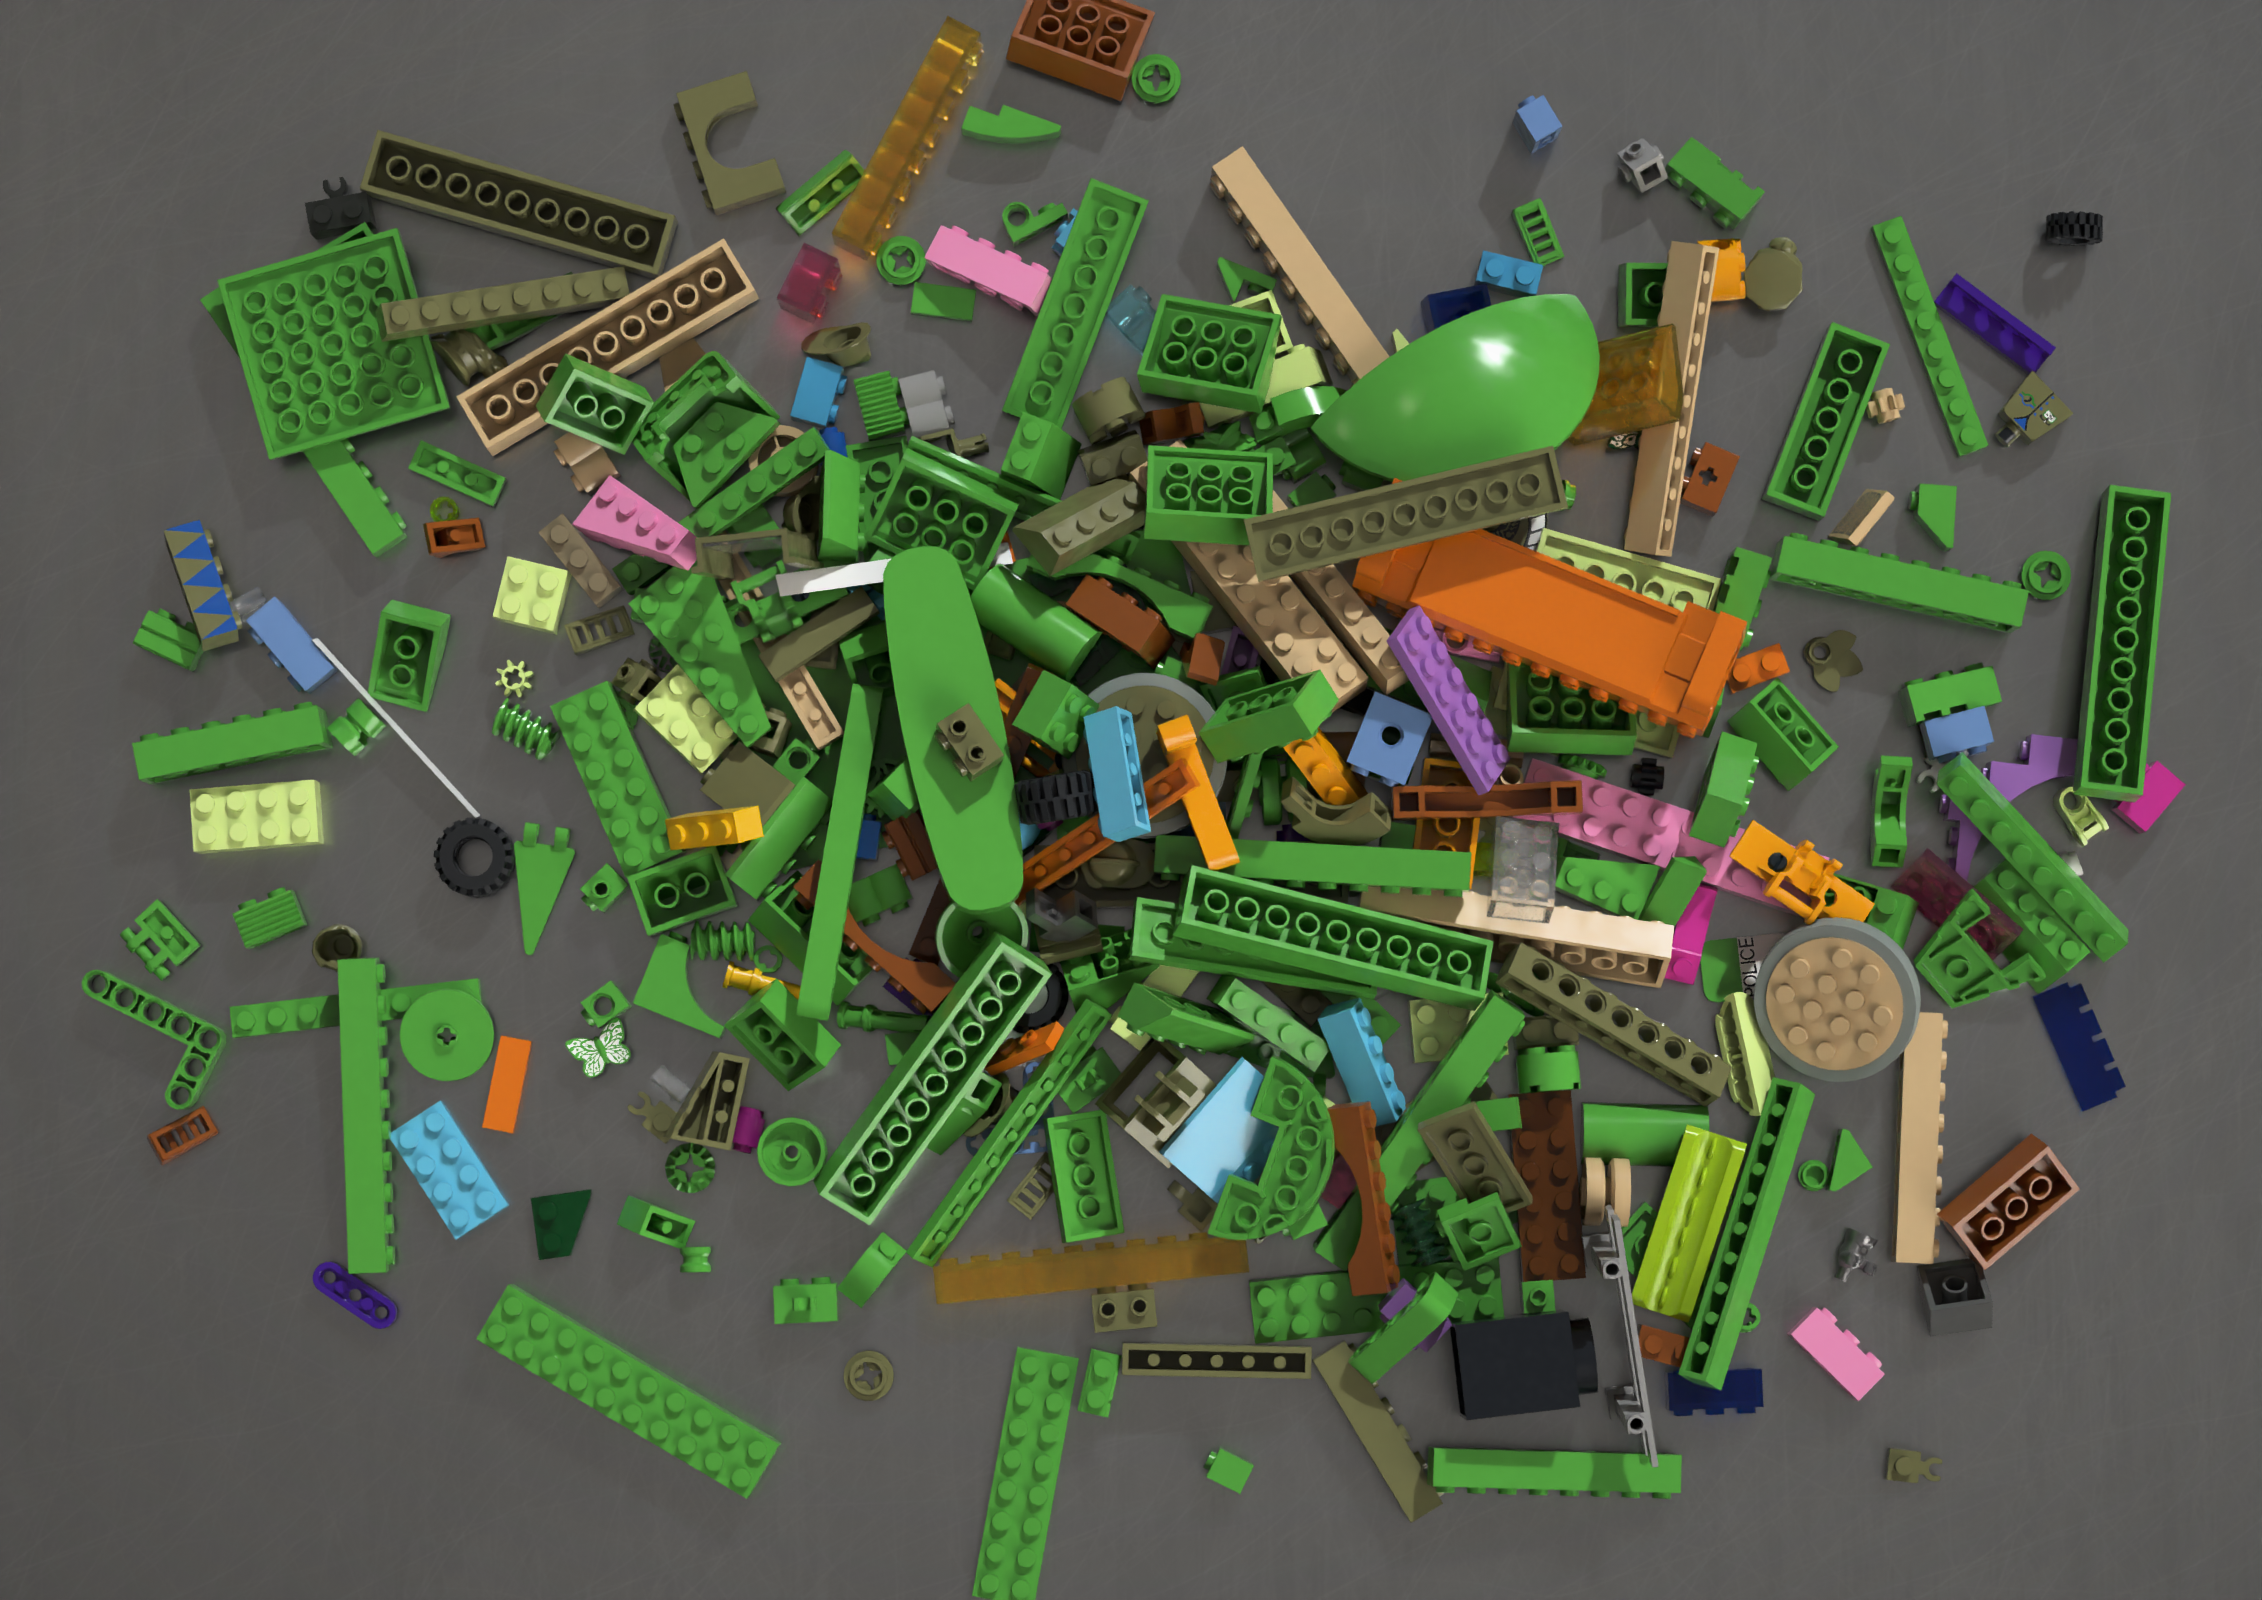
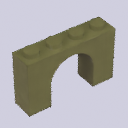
(701, 110)

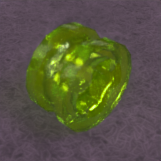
(437, 505)

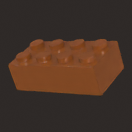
(2008, 1201)

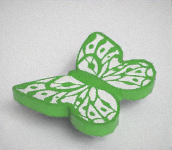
(601, 1049)

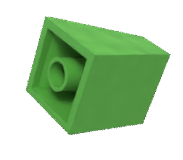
(1041, 455)

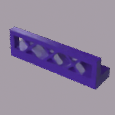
(1993, 325)

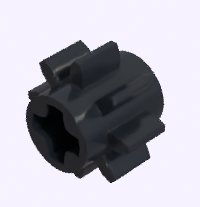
(1647, 776)

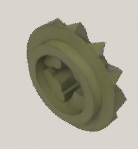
(862, 1389)

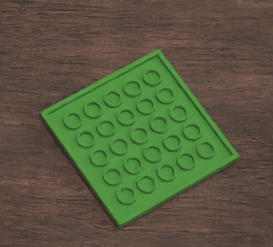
(317, 347)

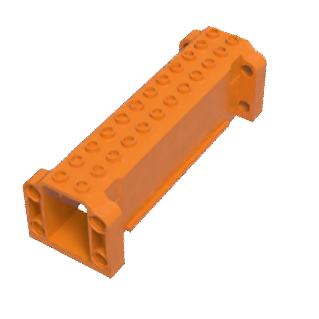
(1562, 623)

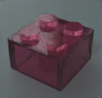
(810, 283)

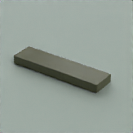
(818, 634)

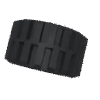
(1055, 797)
(455, 838)
(1053, 1008)

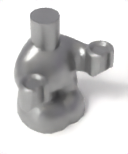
(1853, 1254)

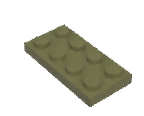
(1474, 1157)

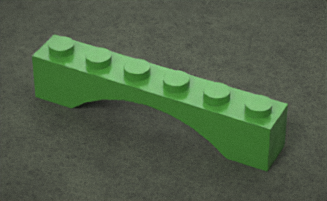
(1181, 612)

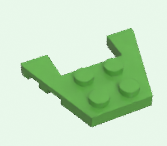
(1961, 967)

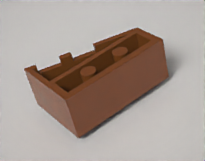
(1121, 619)

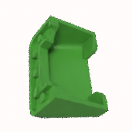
(684, 403)

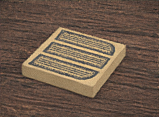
(1861, 517)

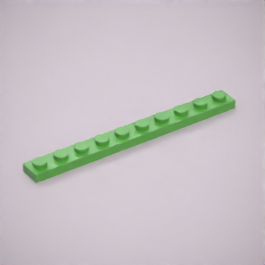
(1009, 1133)

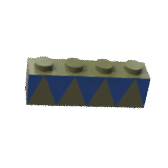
(202, 586)

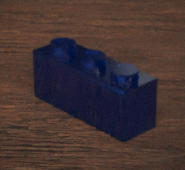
(1740, 1390)

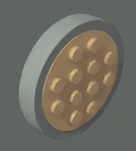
(1837, 999)

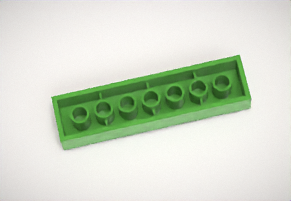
(1898, 583)

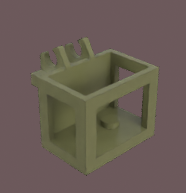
(1166, 1105)

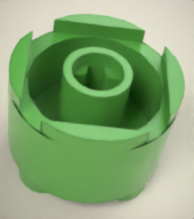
(1548, 1071)

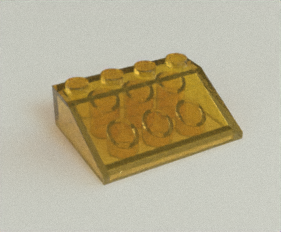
(1635, 385)

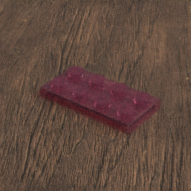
(1941, 890)

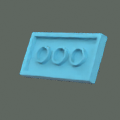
(448, 1170)

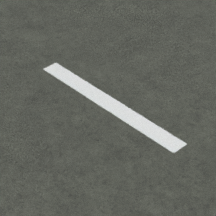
(852, 575)
(396, 727)

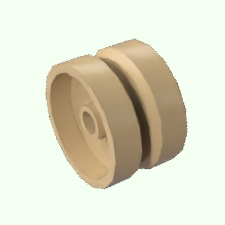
(1600, 1191)

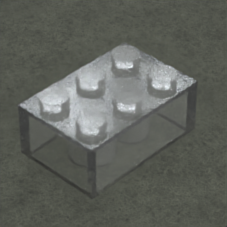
(1522, 870)

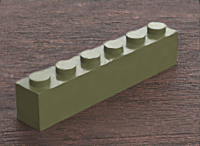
(1216, 1360)
(1378, 1432)

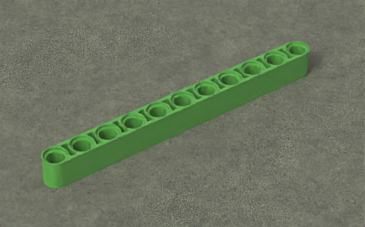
(840, 852)

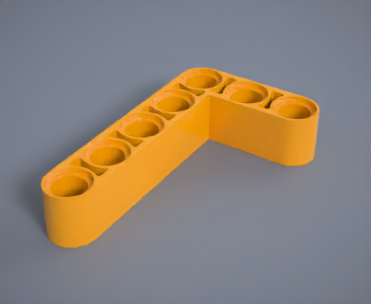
(1202, 808)

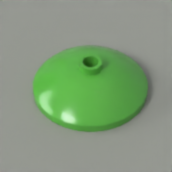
(959, 946)

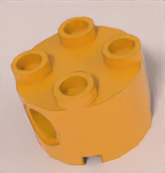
(1730, 264)

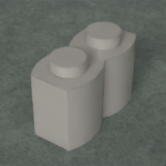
(925, 404)

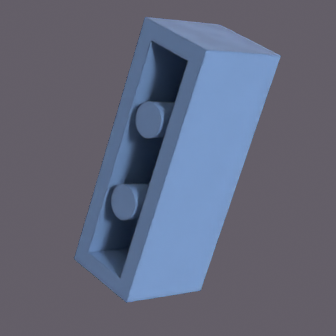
(290, 646)

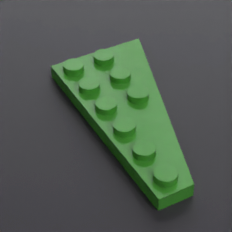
(697, 632)

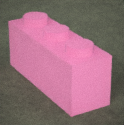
(1837, 1352)

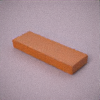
(507, 1084)

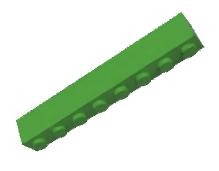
(2032, 857)
(1553, 1470)

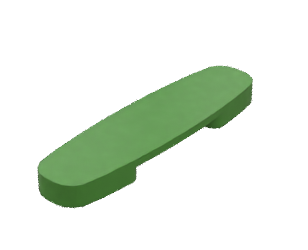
(936, 670)

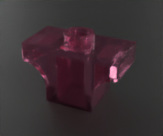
(1340, 1182)

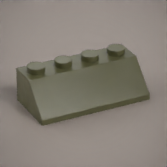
(1083, 523)

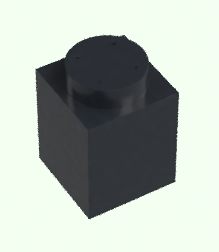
(1522, 1363)

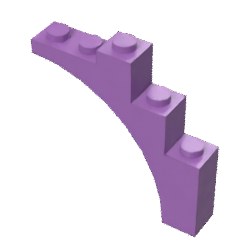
(2043, 760)

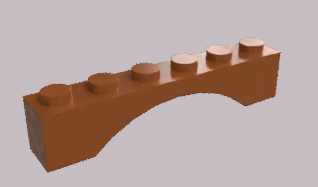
(1500, 801)
(921, 980)
(1373, 1263)

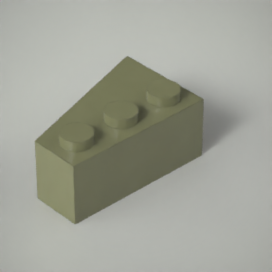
(712, 1104)

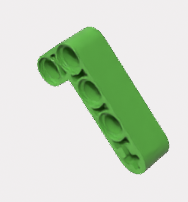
(1405, 1329)

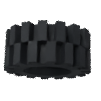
(2074, 228)

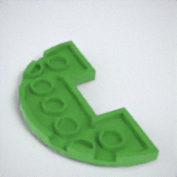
(1295, 1166)

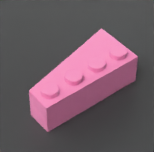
(989, 269)
(632, 523)

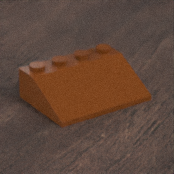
(1082, 41)

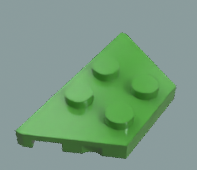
(718, 447)

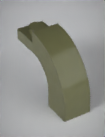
(1335, 824)

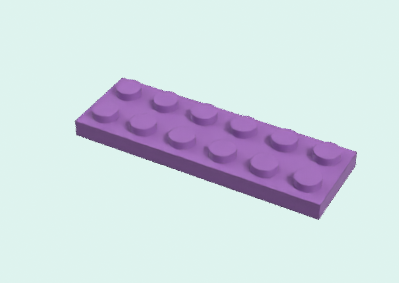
(1448, 699)

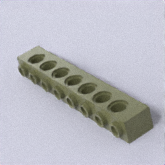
(1571, 1009)

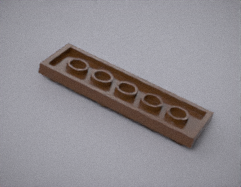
(1548, 1166)

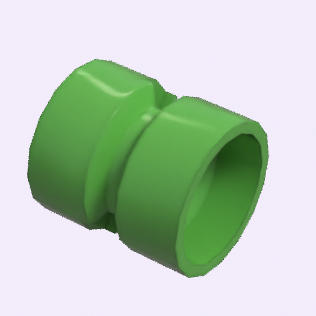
(356, 727)

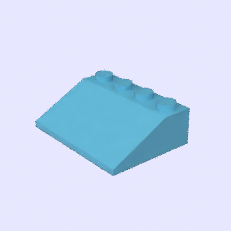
(1222, 1135)

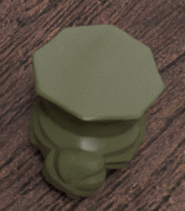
(1774, 275)
(467, 354)

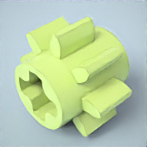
(511, 669)

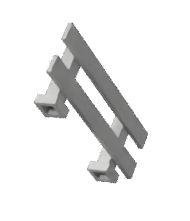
(1630, 1400)

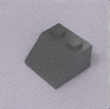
(1955, 1297)

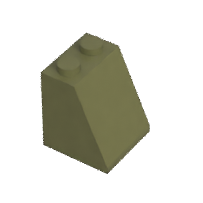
(745, 782)

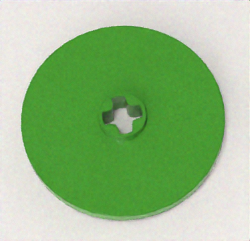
(427, 1048)

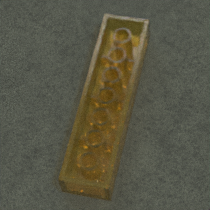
(908, 138)

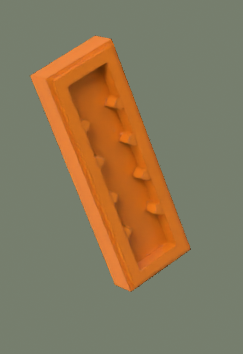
(1024, 1048)

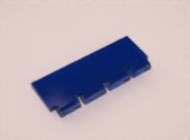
(2072, 1039)

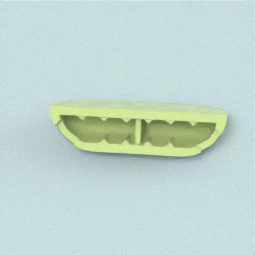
(1746, 1051)

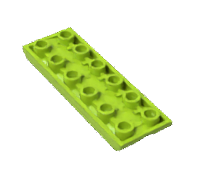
(1688, 1223)

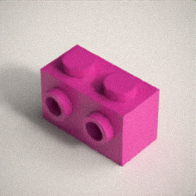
(2158, 792)

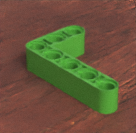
(166, 1025)

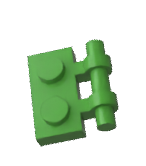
(167, 934)

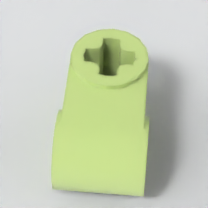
(2080, 816)

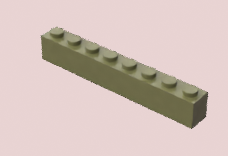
(501, 303)

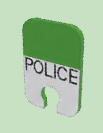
(1733, 964)

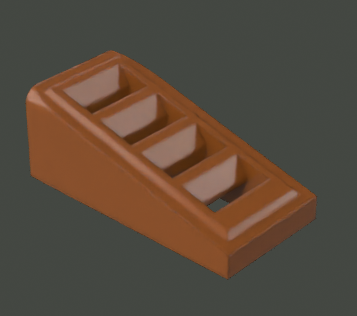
(153, 1138)

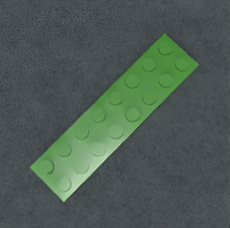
(1075, 303)
(1154, 943)
(1324, 1302)
(1025, 1475)

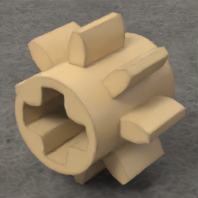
(1885, 405)

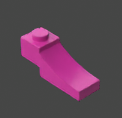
(1690, 935)

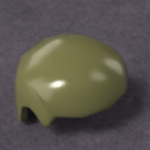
(334, 944)

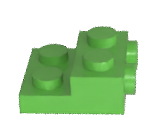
(1477, 1230)

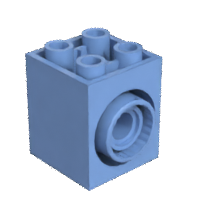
(1374, 755)

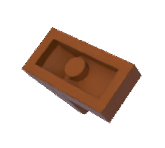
(453, 536)
(1203, 658)

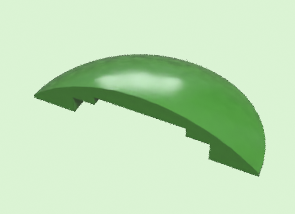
(1470, 391)

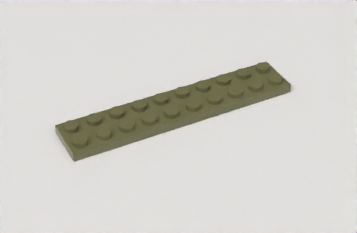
(1405, 513)

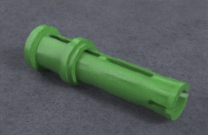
(871, 1018)

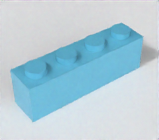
(1116, 774)
(1361, 1059)

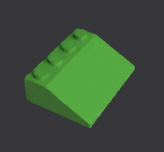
(1210, 353)
(1205, 493)
(943, 510)
(1556, 719)

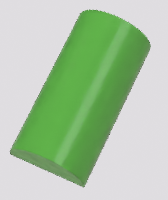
(1033, 622)
(1637, 1131)

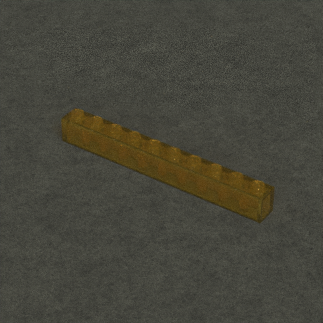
(1089, 1268)

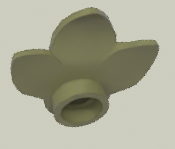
(1837, 660)

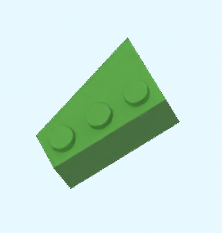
(1712, 184)
(1742, 585)
(1949, 694)
(1606, 885)

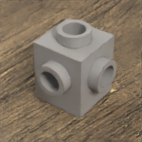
(1642, 165)

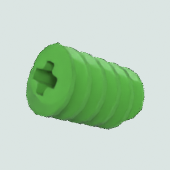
(524, 730)
(722, 941)

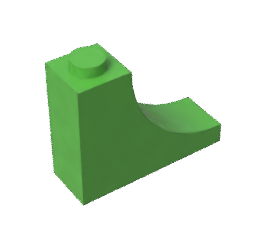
(667, 986)

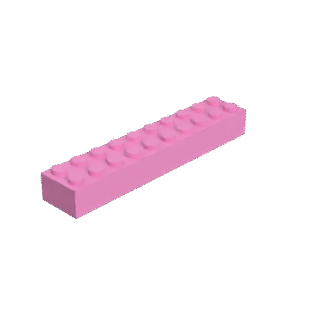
(1650, 834)

